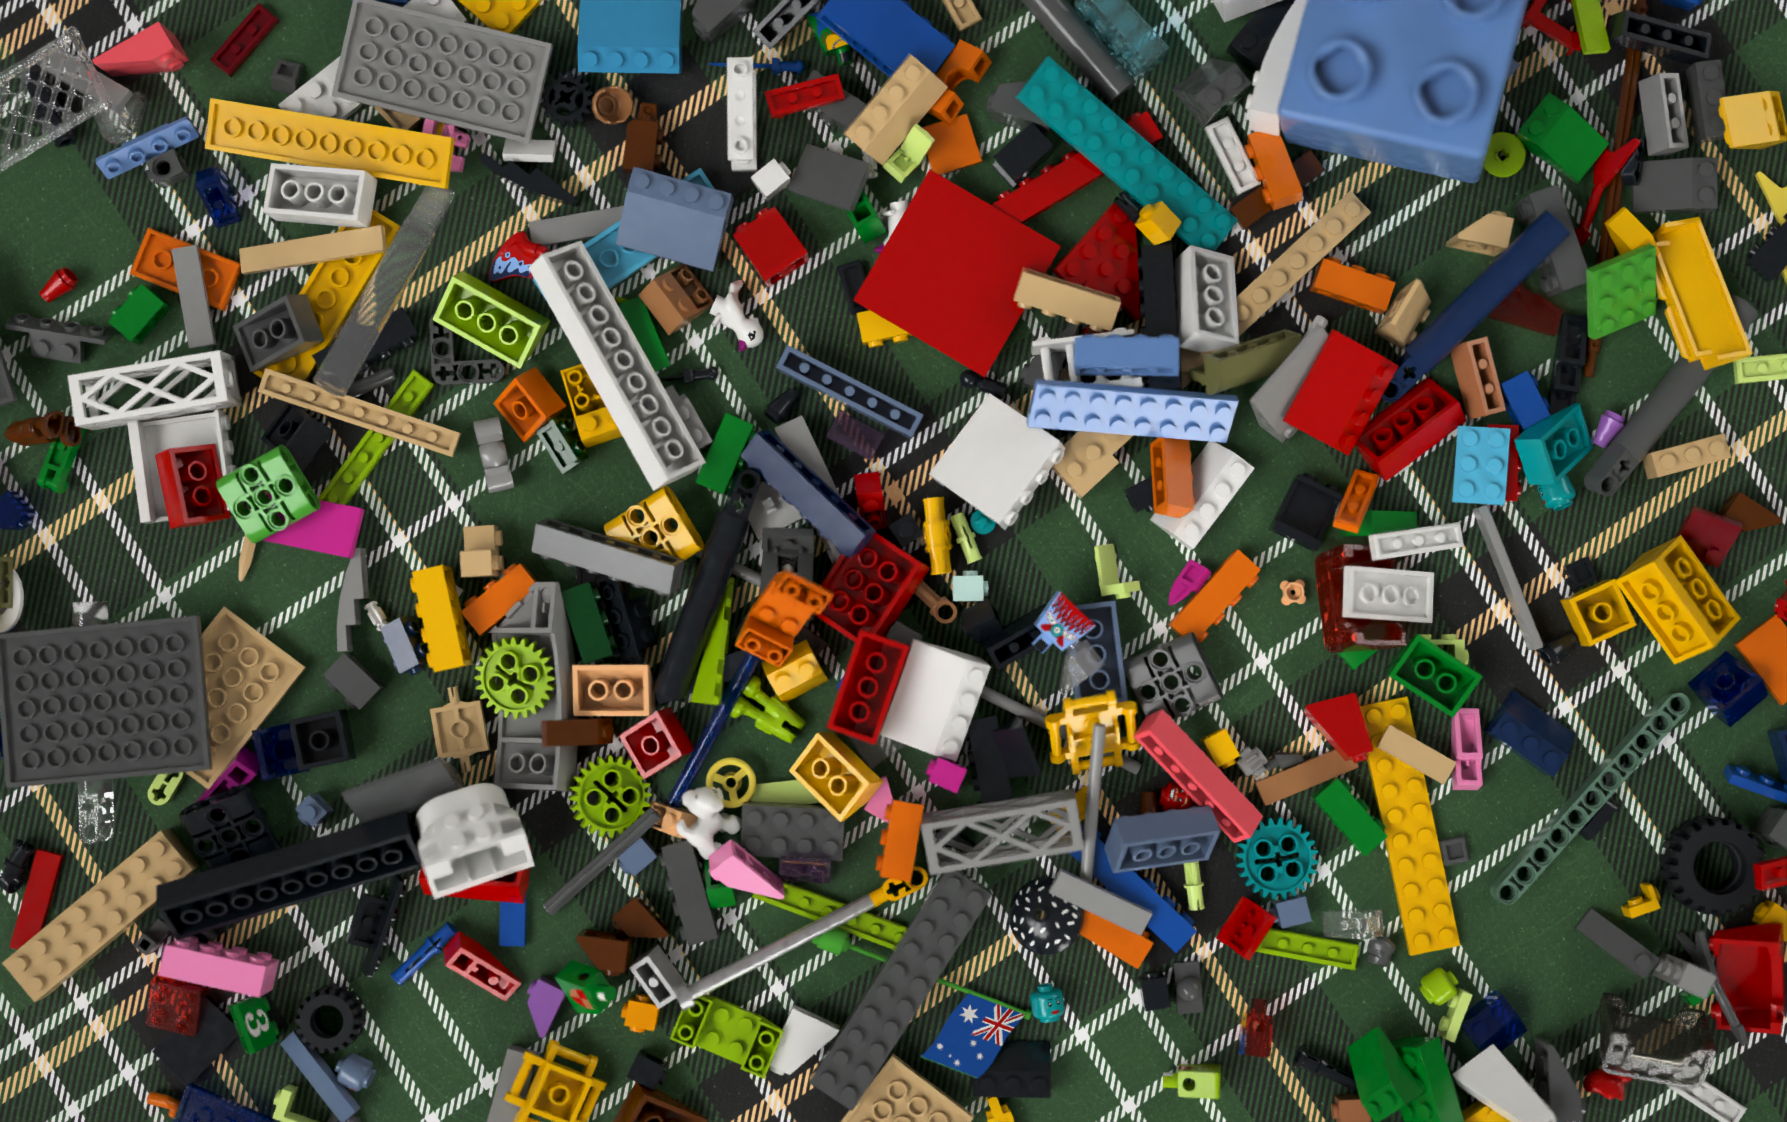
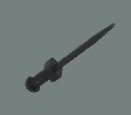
(690, 375)

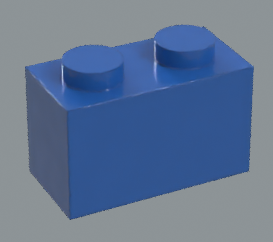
(1523, 400)

